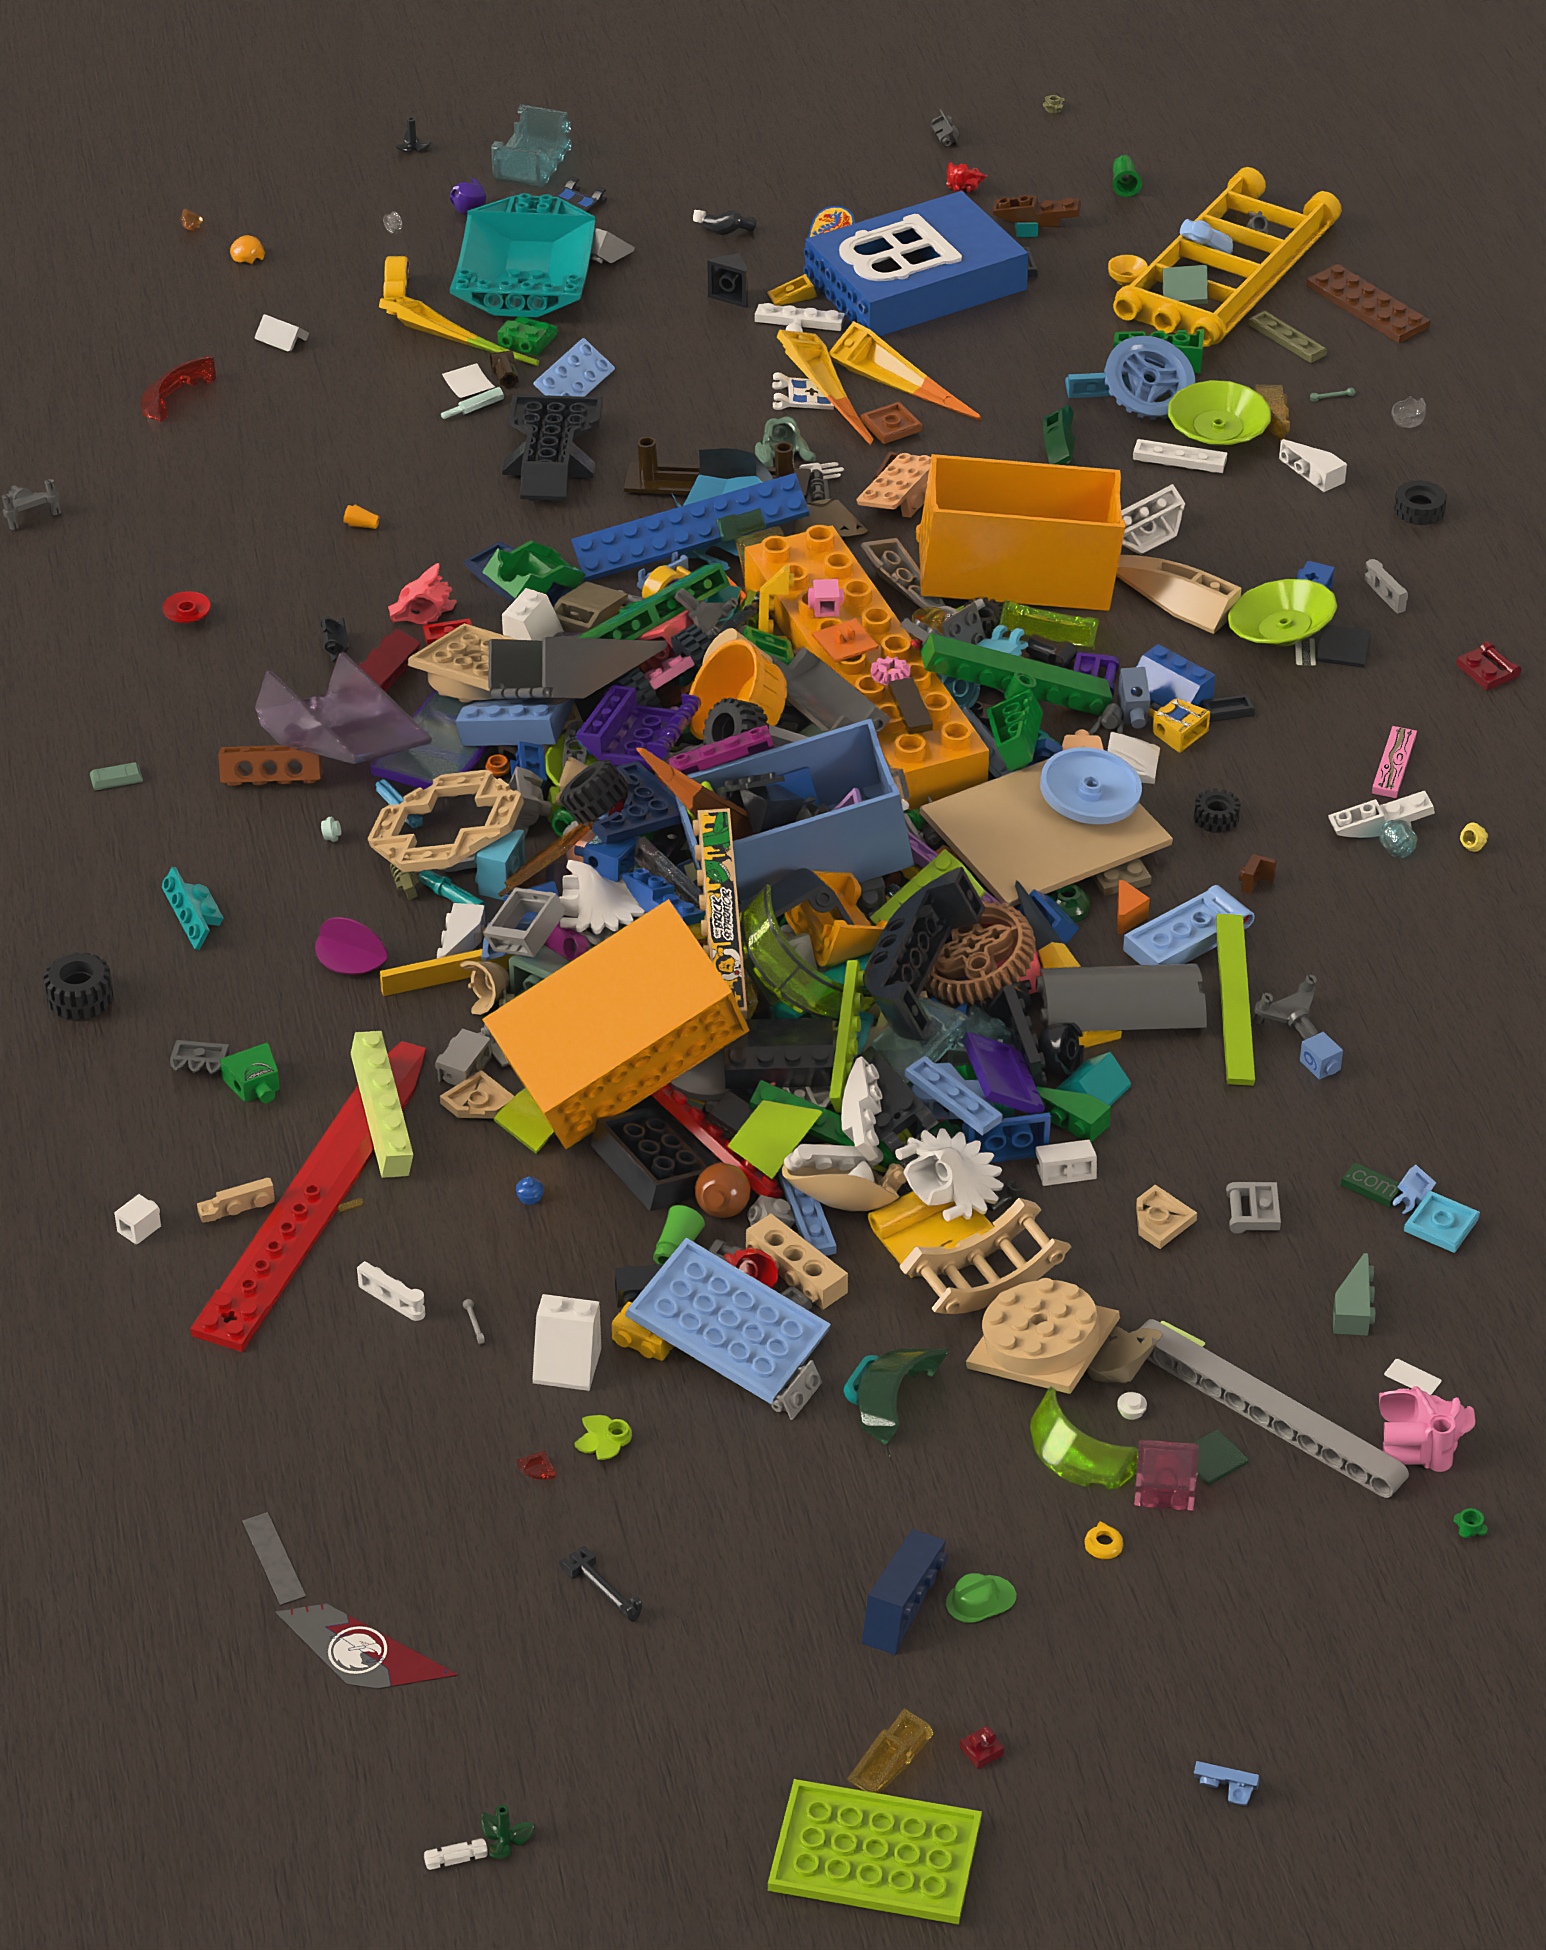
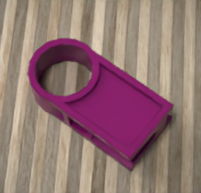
(562, 941)

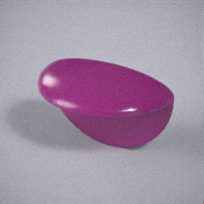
(349, 947)

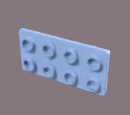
(575, 372)

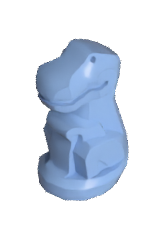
(1203, 234)

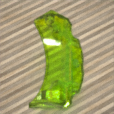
(1049, 624)
(1075, 1453)

